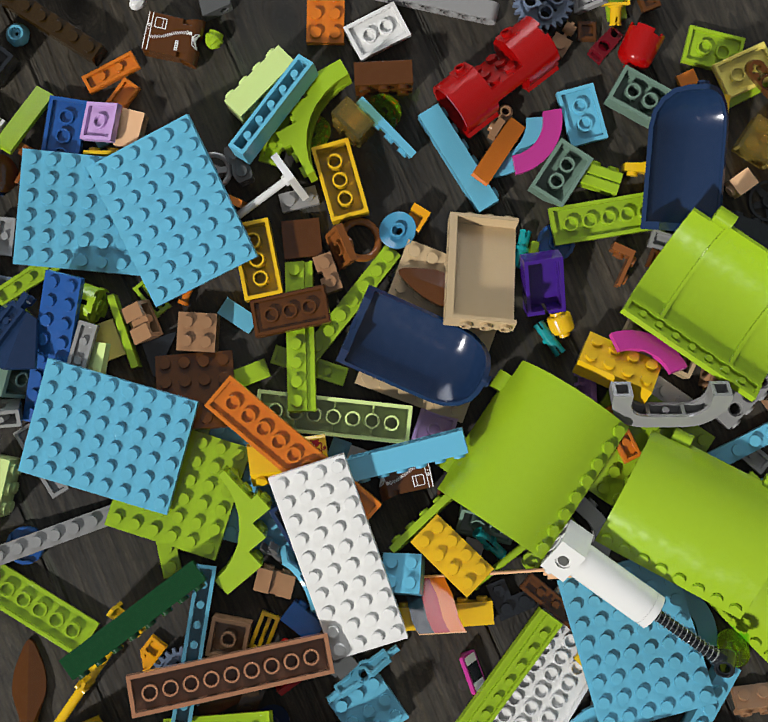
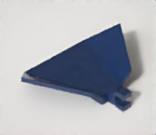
(18, 335)

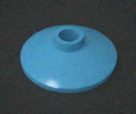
(393, 223)

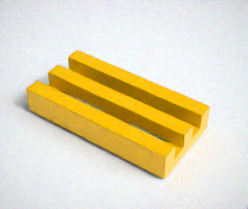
(270, 616)

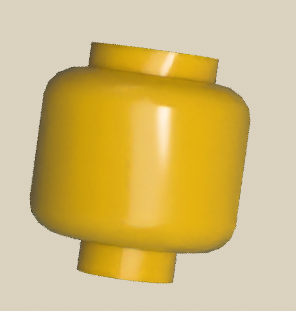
(560, 323)

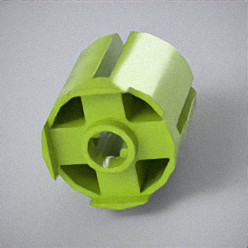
(96, 304)

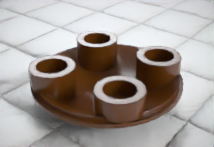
(8, 173)

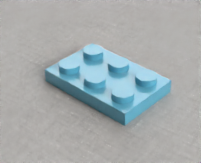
(582, 115)

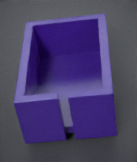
(543, 282)

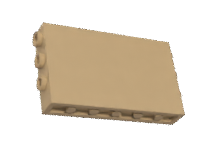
(480, 271)

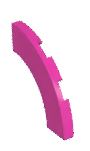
(545, 144)
(642, 341)

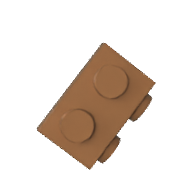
(750, 699)

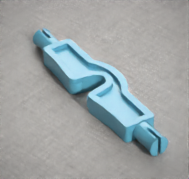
(371, 666)

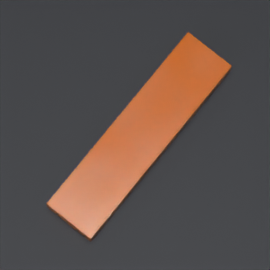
(498, 151)

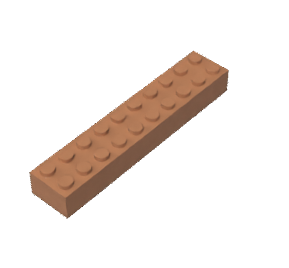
(229, 674)

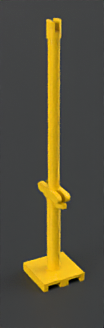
(87, 682)

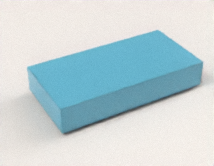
(237, 315)

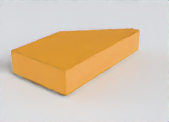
(152, 651)

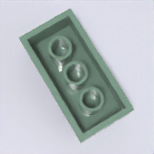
(635, 95)

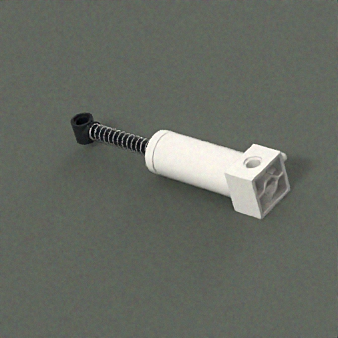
(577, 558)

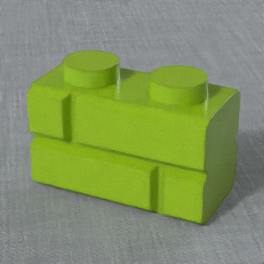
(601, 179)

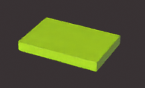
(707, 47)

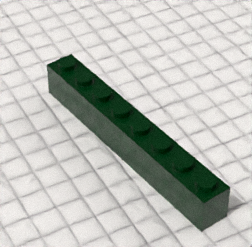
(132, 620)

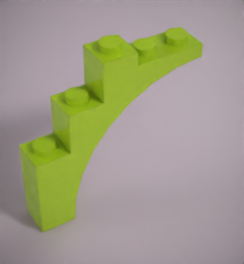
(297, 137)
(251, 530)

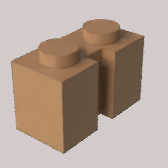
(325, 264)
(142, 321)
(275, 581)

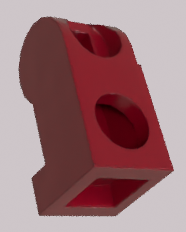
(605, 45)

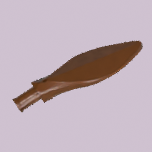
(426, 282)
(29, 683)

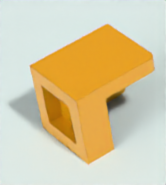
(420, 216)

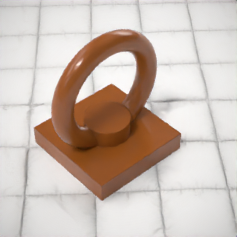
(343, 247)

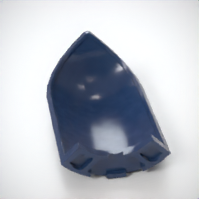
(685, 156)
(415, 350)

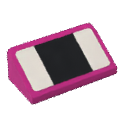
(472, 670)

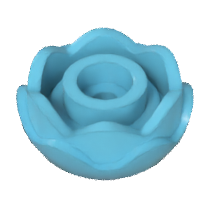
(23, 36)

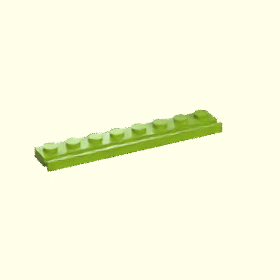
(300, 347)
(512, 668)

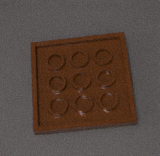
(196, 378)

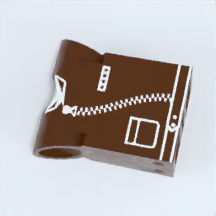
(173, 38)
(405, 482)

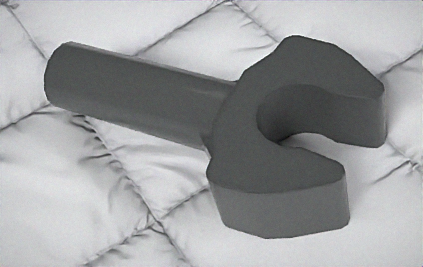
(272, 549)

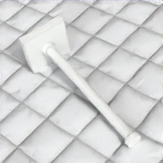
(286, 179)

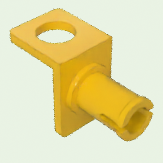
(615, 11)

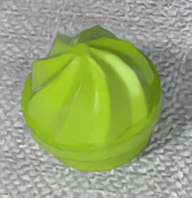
(214, 39)

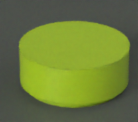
(530, 560)

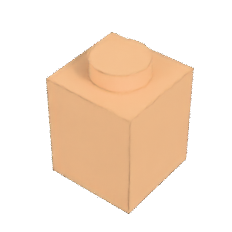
(740, 183)

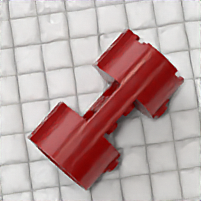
(521, 59)

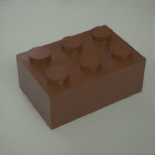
(383, 77)

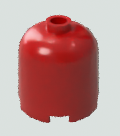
(639, 46)

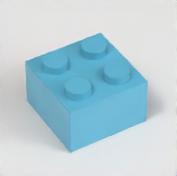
(405, 573)

